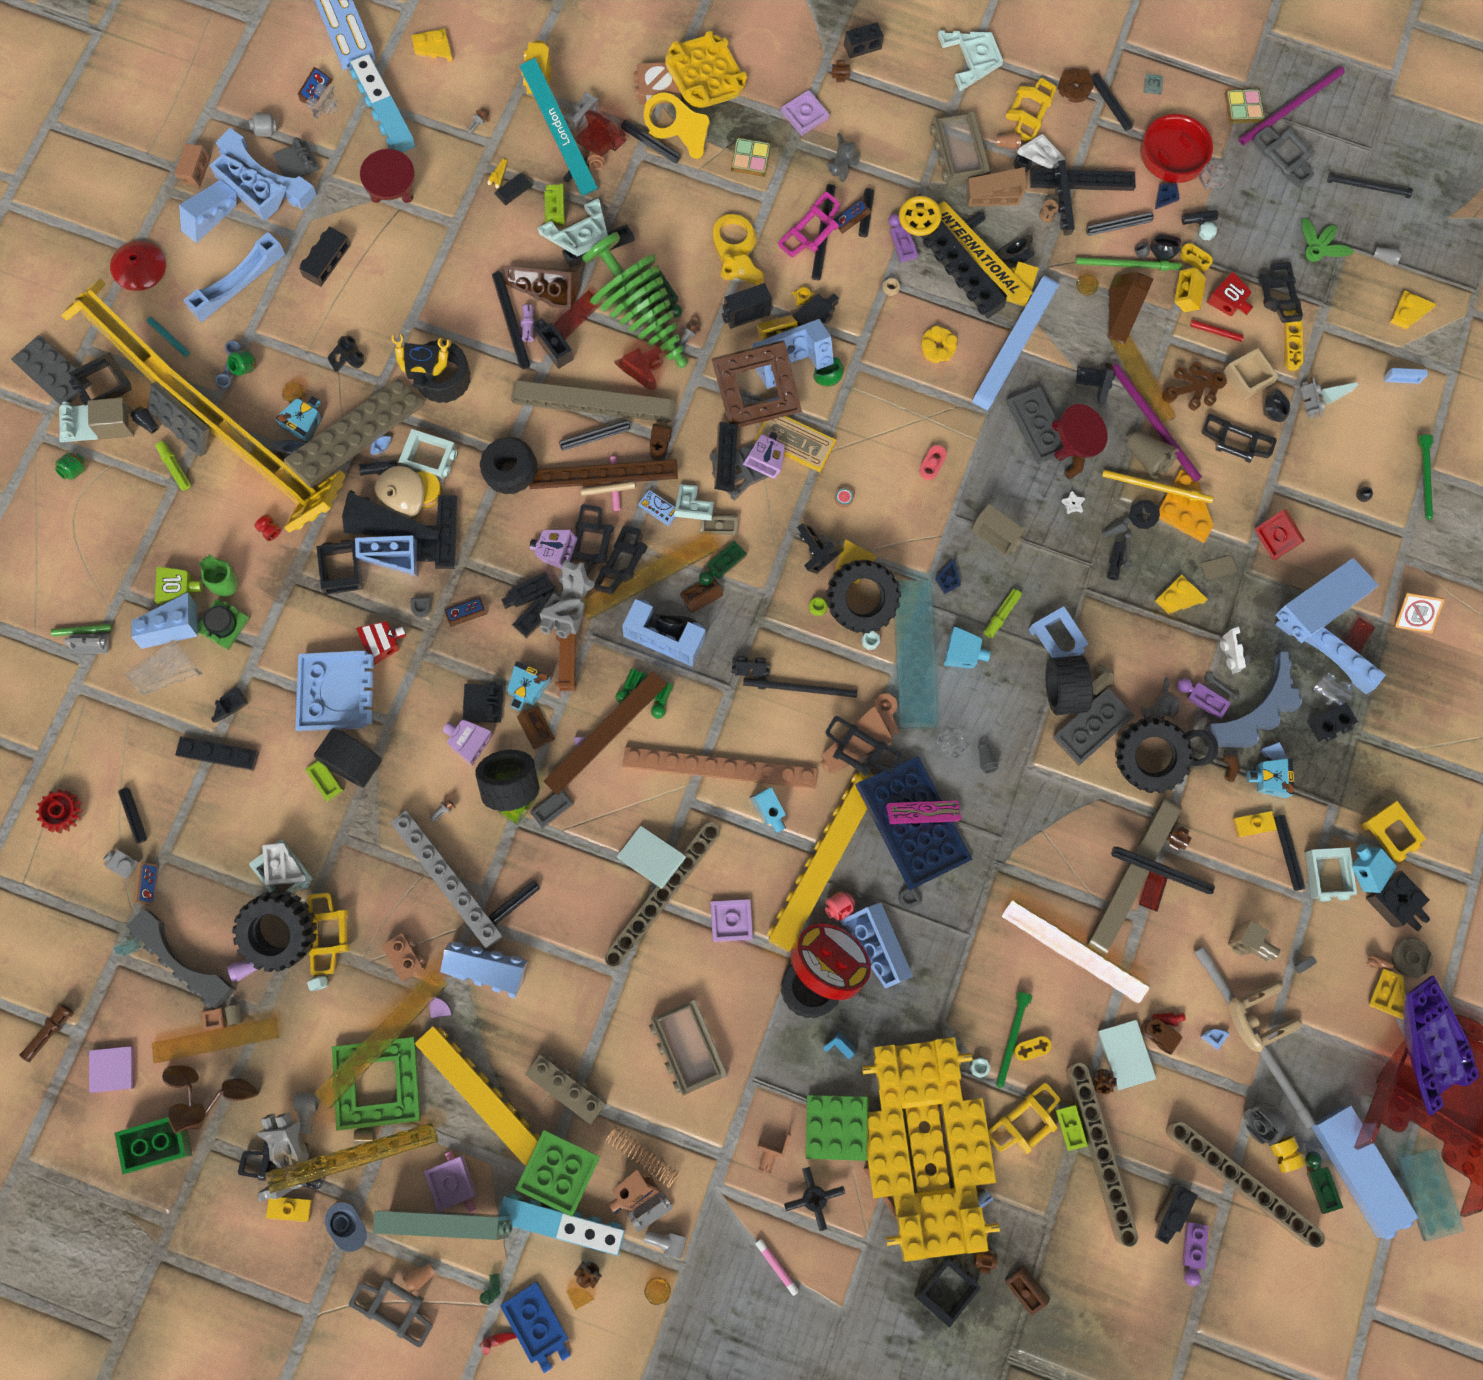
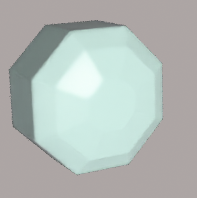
(1207, 230)
(870, 640)
(317, 983)
(979, 1067)

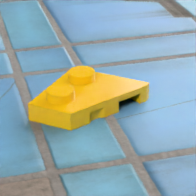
(432, 44)
(1410, 309)
(1180, 596)
(1390, 994)

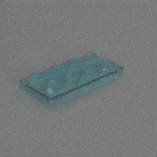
(1430, 1194)

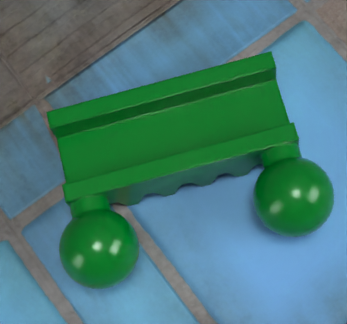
(632, 681)

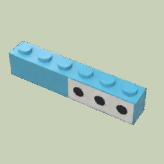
(382, 104)
(558, 1225)

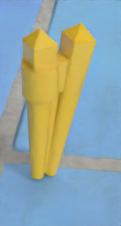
(498, 173)

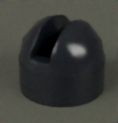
(1366, 496)

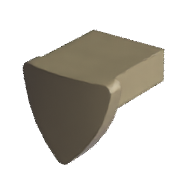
(1105, 680)

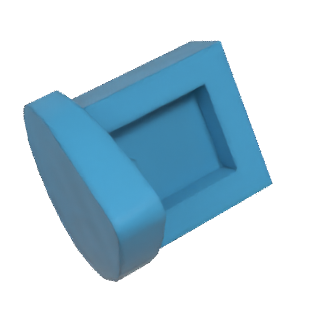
(842, 1044)

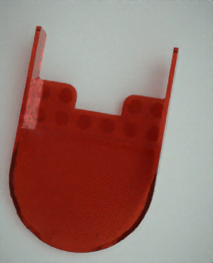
(1456, 1123)

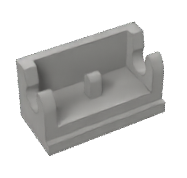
(576, 117)

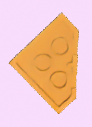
(1185, 514)

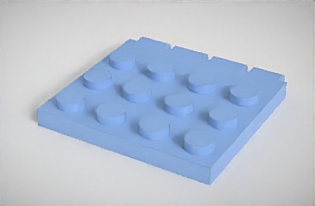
(334, 691)

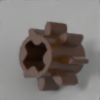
(840, 71)
(1179, 838)
(1104, 1081)
(985, 1261)
(587, 1274)

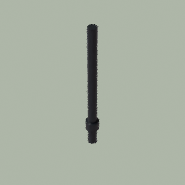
(762, 684)

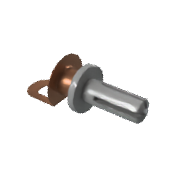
(478, 119)
(689, 332)
(445, 807)

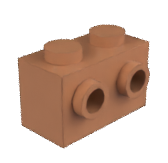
(403, 957)

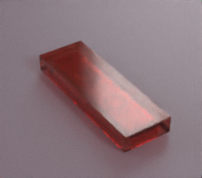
(576, 316)

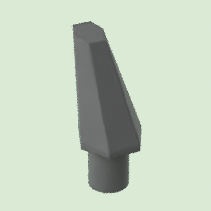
(1117, 527)

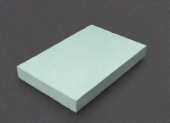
(651, 857)
(1127, 1054)

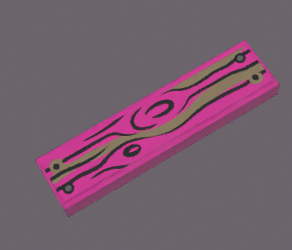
(923, 812)

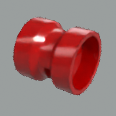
(267, 527)

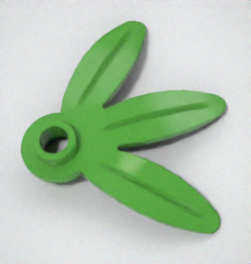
(1320, 245)

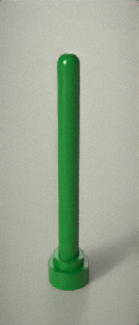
(1425, 443)
(1023, 1001)

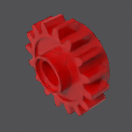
(49, 807)

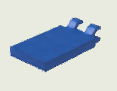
(536, 1326)

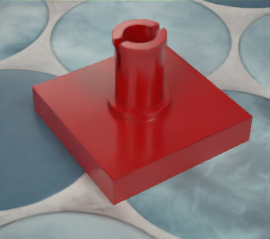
(1279, 534)

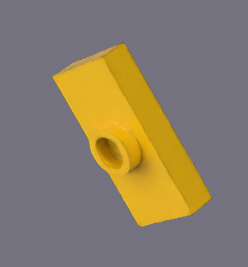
(1255, 824)
(289, 1209)

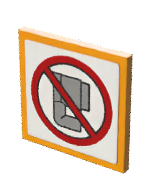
(1419, 612)

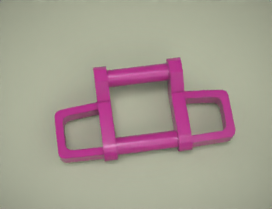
(814, 210)

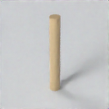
(608, 488)

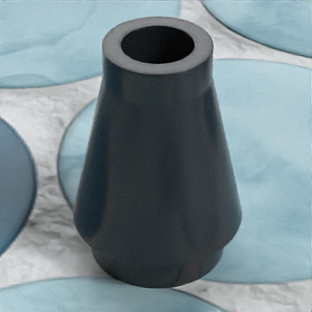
(144, 419)

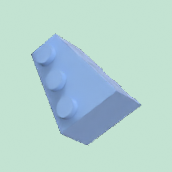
(206, 210)
(390, 552)
(170, 621)

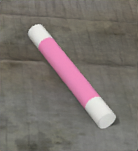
(777, 1267)

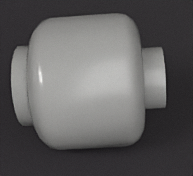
(262, 124)

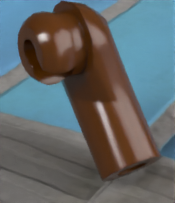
(1077, 467)
(1234, 766)

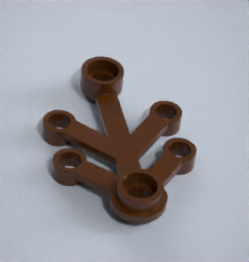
(1196, 385)

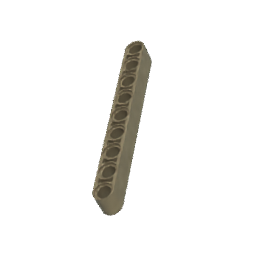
(593, 401)
(1133, 877)
(660, 905)
(1108, 1161)
(1253, 1189)

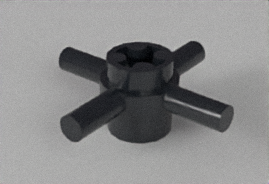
(816, 1208)

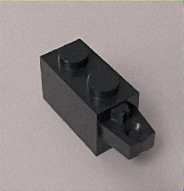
(817, 309)
(553, 343)
(1174, 1212)

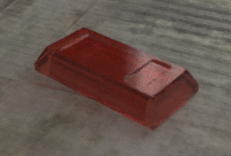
(1359, 635)
(1153, 891)

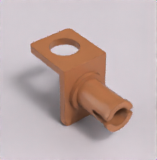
(771, 1152)

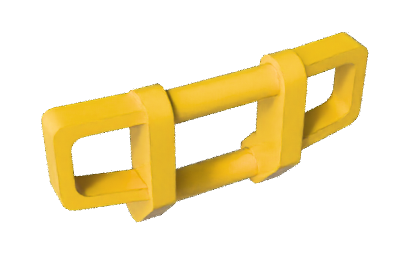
(1025, 118)
(341, 948)
(1029, 1101)

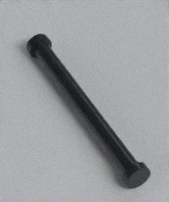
(1370, 185)

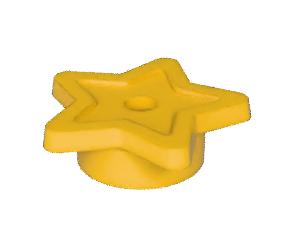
(802, 291)

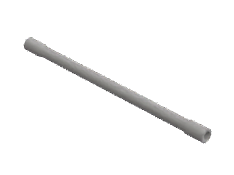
(1301, 1110)

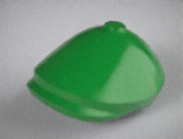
(829, 375)

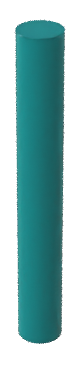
(166, 335)

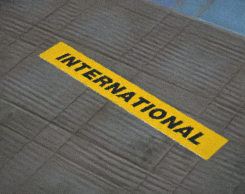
(984, 256)

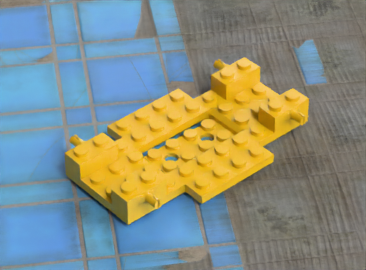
(935, 1218)

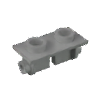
(1315, 405)
(88, 643)
(650, 1211)

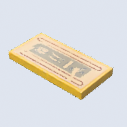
(800, 442)

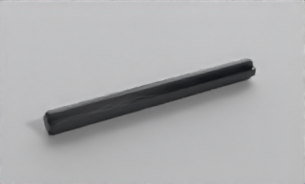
(820, 253)
(510, 319)
(1162, 870)

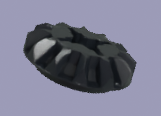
(1150, 507)

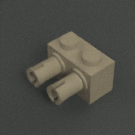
(1250, 938)

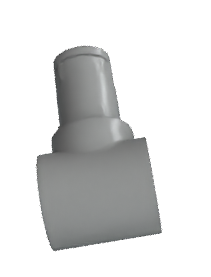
(306, 1104)
(671, 1243)

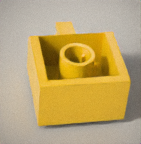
(541, 52)

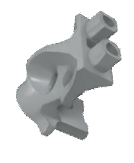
(574, 590)
(283, 1140)

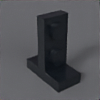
(822, 554)

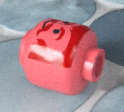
(839, 906)

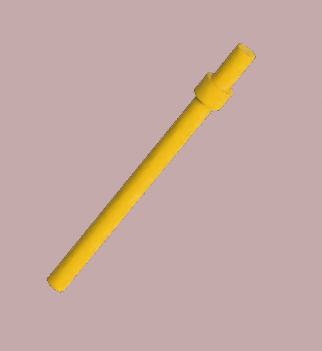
(1193, 495)

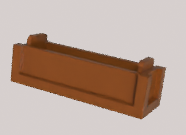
(567, 663)

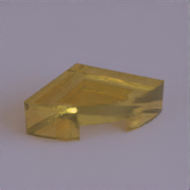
(579, 1297)

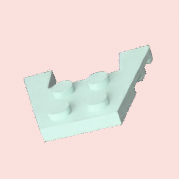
(979, 52)
(580, 236)

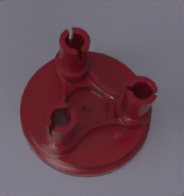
(388, 175)
(1080, 432)

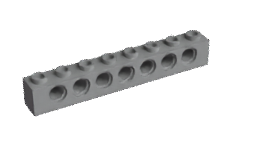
(447, 880)

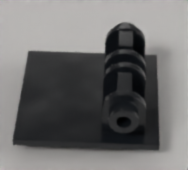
(483, 702)

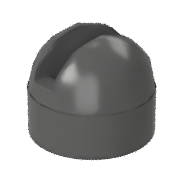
(1142, 250)

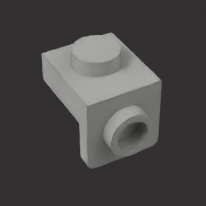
(120, 862)

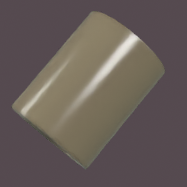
(233, 1015)
(363, 1136)

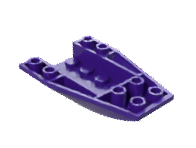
(1436, 1044)

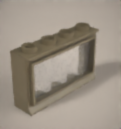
(959, 148)
(688, 1048)

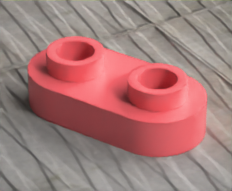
(931, 463)

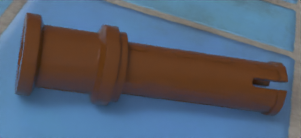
(52, 1025)

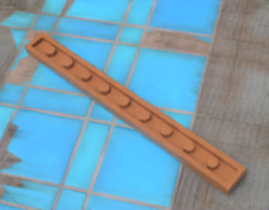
(719, 768)

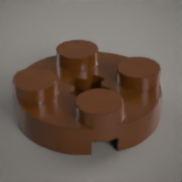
(1077, 76)

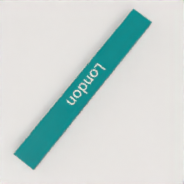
(558, 127)

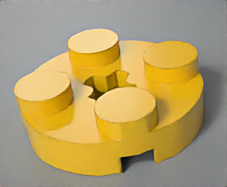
(939, 354)

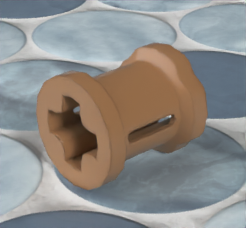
(1046, 210)

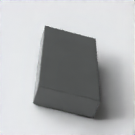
(551, 809)

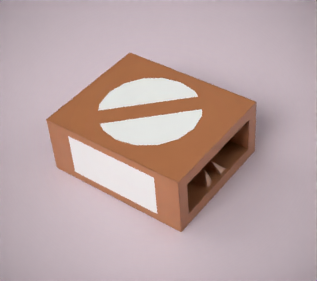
(652, 80)

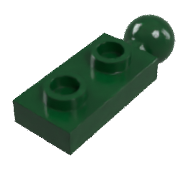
(671, 296)
(722, 563)
(1322, 1184)

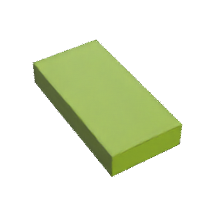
(324, 780)

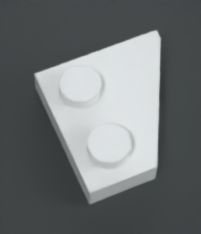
(1041, 151)
(1233, 651)
(280, 866)

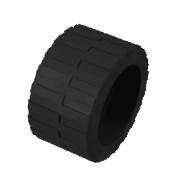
(454, 387)
(1069, 685)
(347, 757)
(507, 780)
(798, 1007)

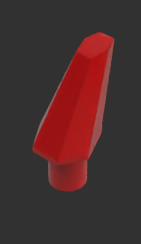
(1170, 1018)

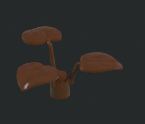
(192, 1116)

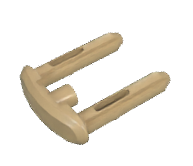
(1245, 1025)

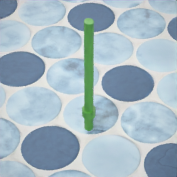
(1163, 265)

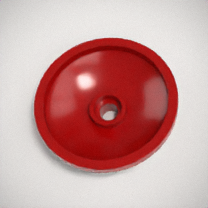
(142, 272)

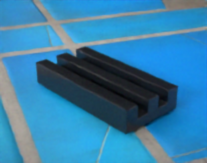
(1105, 383)

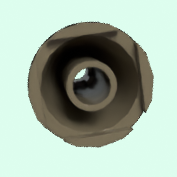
(1151, 453)

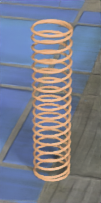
(644, 1154)

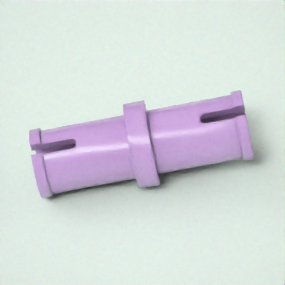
(527, 323)

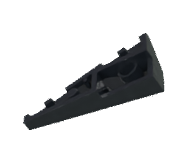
(369, 518)

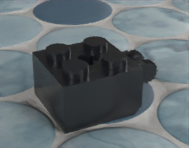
(1409, 902)

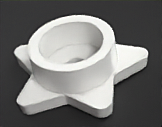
(1073, 498)

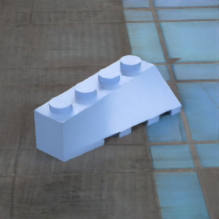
(253, 189)
(877, 937)
(484, 967)

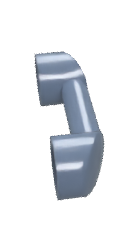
(223, 380)

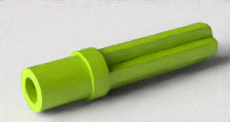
(169, 459)
(998, 619)

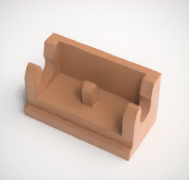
(192, 164)

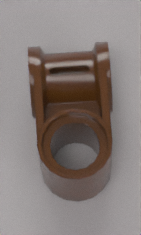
(660, 440)
(1163, 1037)

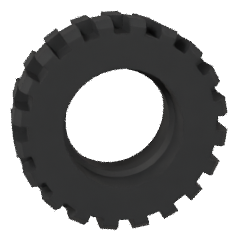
(888, 601)
(1177, 767)
(253, 944)

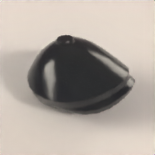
(1165, 246)
(1276, 406)

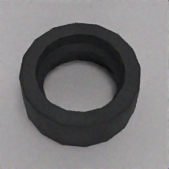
(1212, 749)

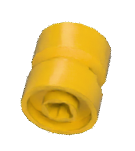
(1288, 1156)

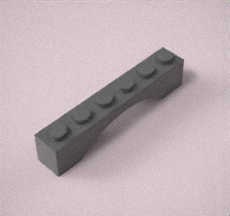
(151, 932)

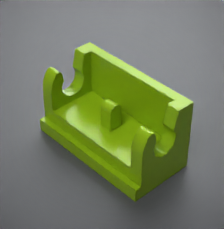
(554, 204)
(1071, 1127)

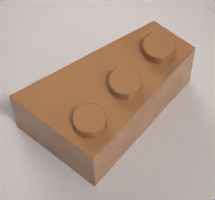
(997, 189)

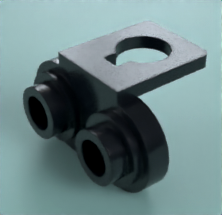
(348, 351)

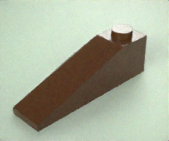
(549, 285)
(1125, 301)

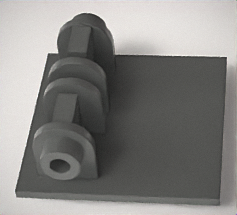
(296, 160)

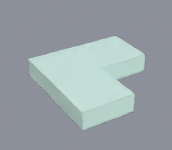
(689, 507)

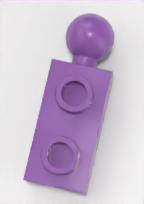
(902, 240)
(1204, 698)
(1194, 1252)

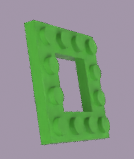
(407, 1105)

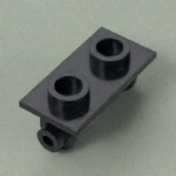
(1090, 376)
(758, 665)

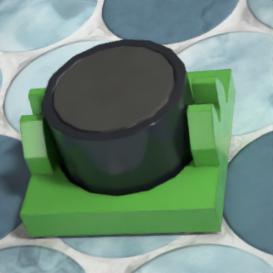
(220, 623)

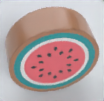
(844, 497)

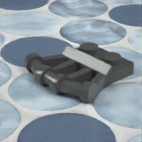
(750, 475)

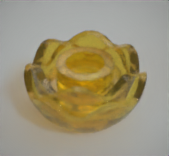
(1089, 280)
(293, 386)
(650, 1291)

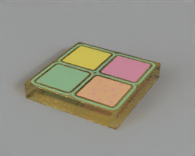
(1244, 106)
(750, 157)

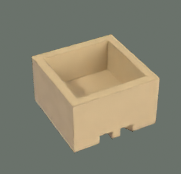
(1250, 375)

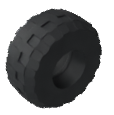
(516, 478)

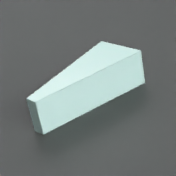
(1334, 393)

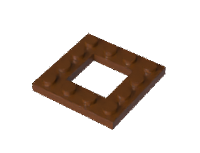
(784, 405)

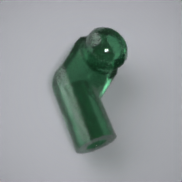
(493, 1290)

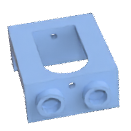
(1040, 629)

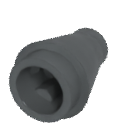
(988, 761)

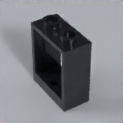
(746, 306)
(94, 366)
(338, 585)
(948, 1319)

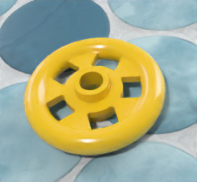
(920, 230)

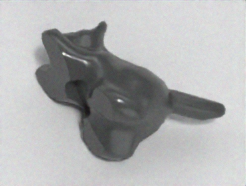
(845, 157)
(1166, 704)

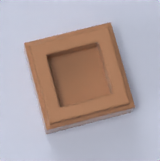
(213, 1019)

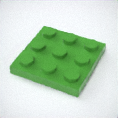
(837, 1128)
(558, 1173)

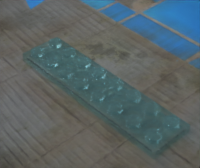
(916, 657)

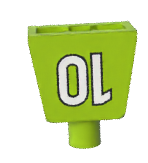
(173, 584)

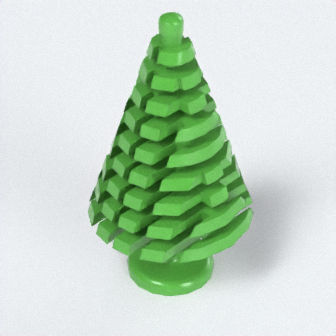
(631, 285)

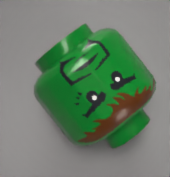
(241, 362)
(70, 465)

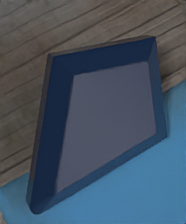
(1167, 195)
(949, 578)

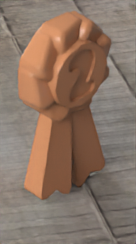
(886, 707)

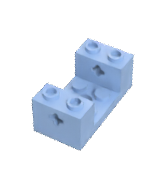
(807, 341)
(637, 629)

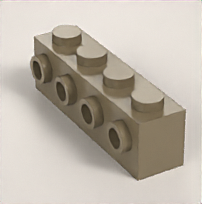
(565, 1089)

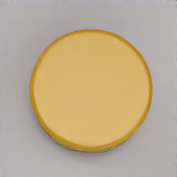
(431, 487)

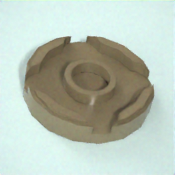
(1412, 957)

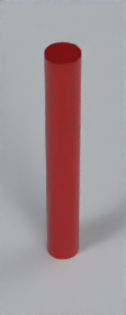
(1216, 330)

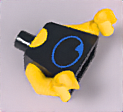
(421, 361)

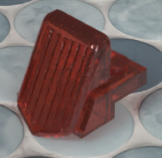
(600, 134)
(640, 366)

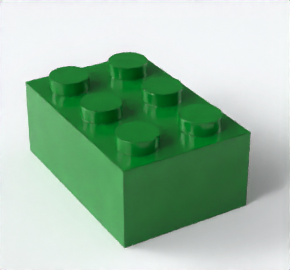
(151, 1146)

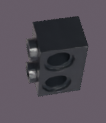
(863, 40)
(1332, 721)

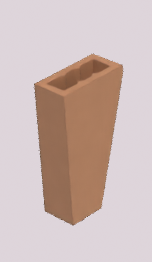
(870, 724)

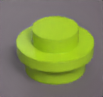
(818, 606)

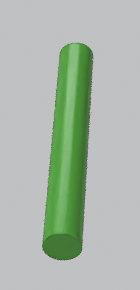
(81, 630)

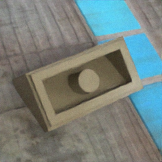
(720, 525)

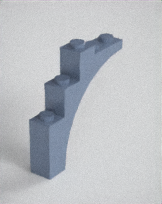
(1279, 697)

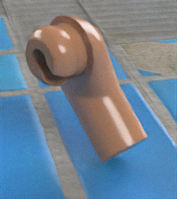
(1377, 961)

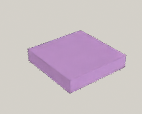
(805, 112)
(731, 920)
(111, 1069)
(450, 1183)

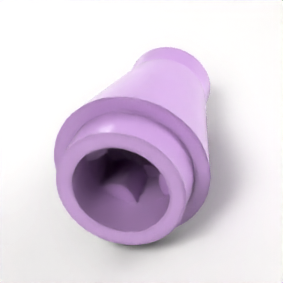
(240, 969)

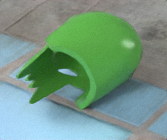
(218, 576)

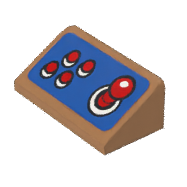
(145, 884)

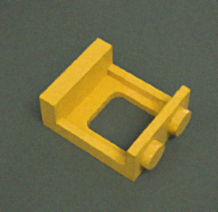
(1386, 817)

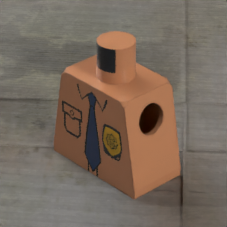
(634, 1192)

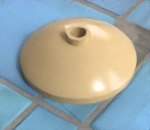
(406, 487)

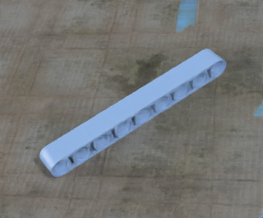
(1015, 342)

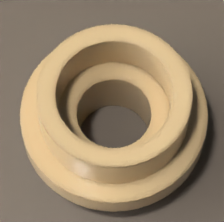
(893, 283)

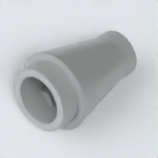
(1388, 255)

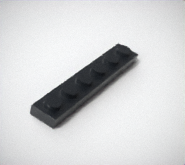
(1085, 179)

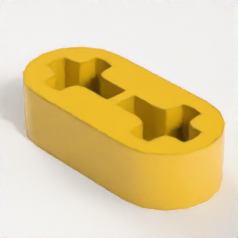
(1196, 257)
(1030, 1044)

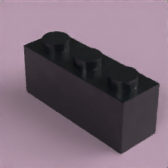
(324, 256)

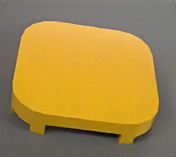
(705, 70)

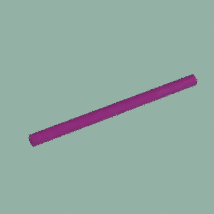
(1292, 105)
(1155, 421)

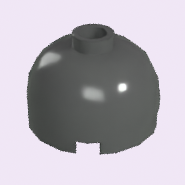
(1265, 1123)

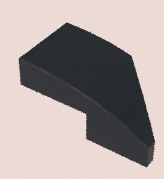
(229, 704)

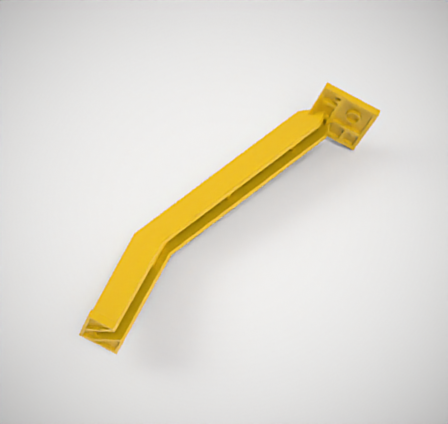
(309, 500)

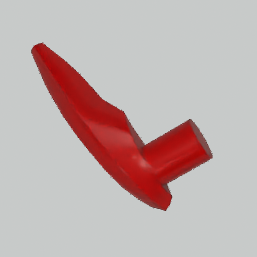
(495, 1340)

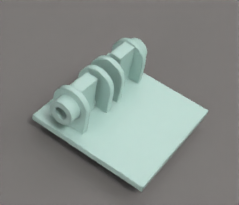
(74, 423)

